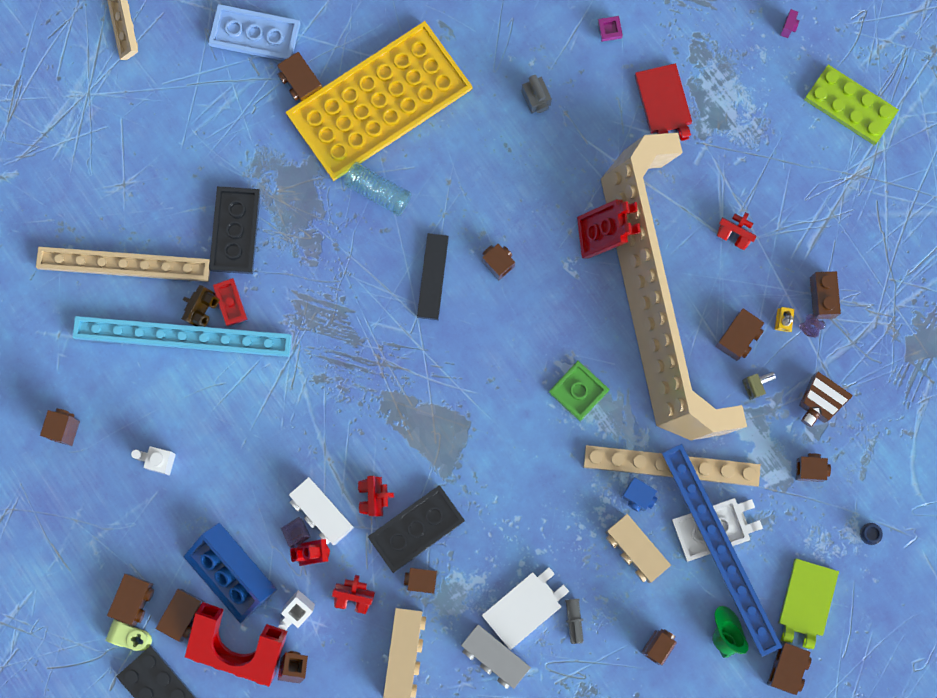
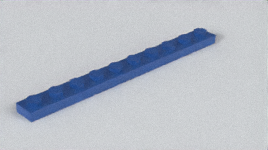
(722, 550)

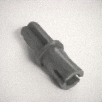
(574, 621)

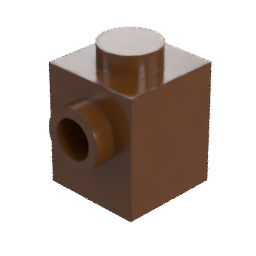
(498, 260)
(812, 468)
(292, 667)

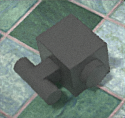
(536, 94)

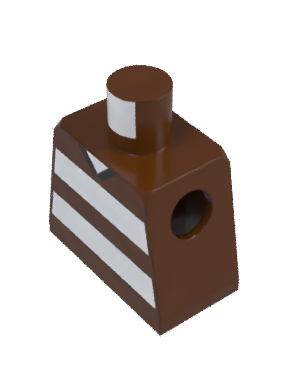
(822, 399)

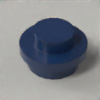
(871, 533)

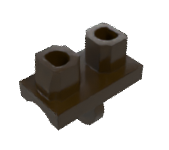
(198, 305)

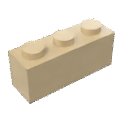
(637, 549)

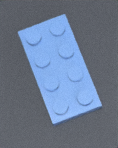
(254, 33)

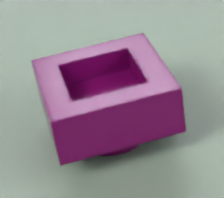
(790, 24)
(610, 28)

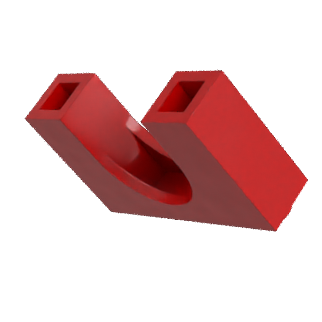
(207, 648)

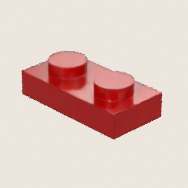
(230, 302)

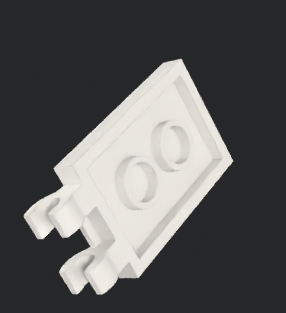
(732, 520)
(524, 608)

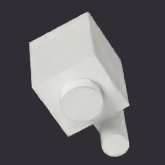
(156, 459)
(296, 611)

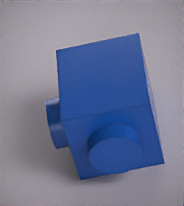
(639, 495)

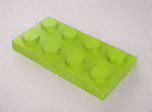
(851, 104)

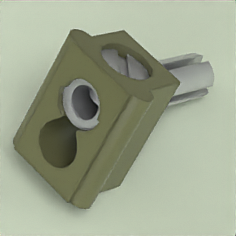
(754, 385)

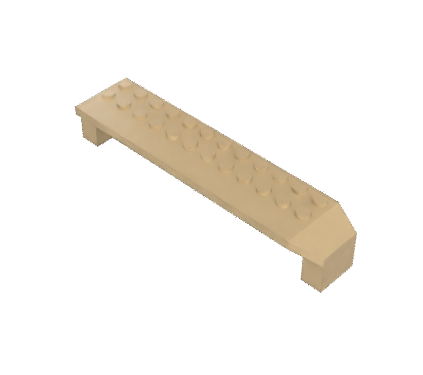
(650, 303)

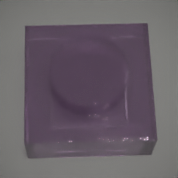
(295, 532)

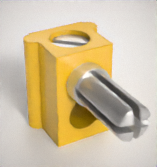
(784, 323)

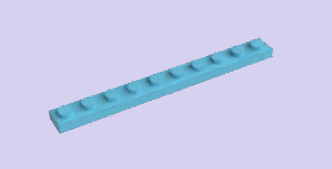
(182, 336)

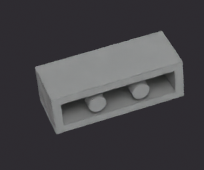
(495, 657)

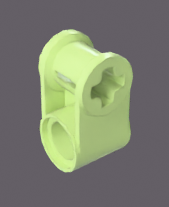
(125, 636)

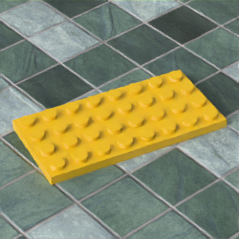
(379, 100)

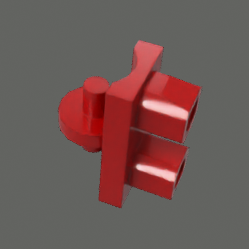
(745, 237)
(377, 496)
(310, 552)
(355, 592)

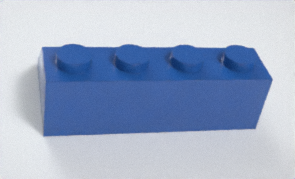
(229, 572)

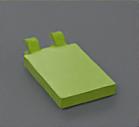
(807, 601)

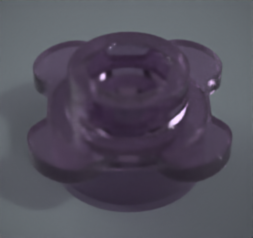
(811, 331)

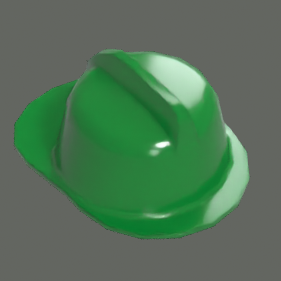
(729, 633)

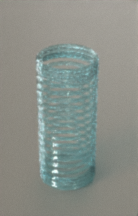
(399, 204)

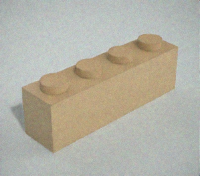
(403, 654)

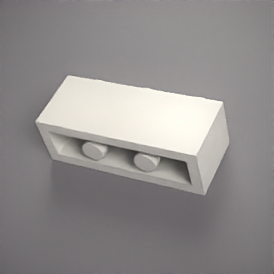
(320, 512)

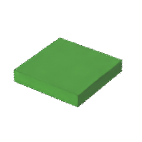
(578, 391)

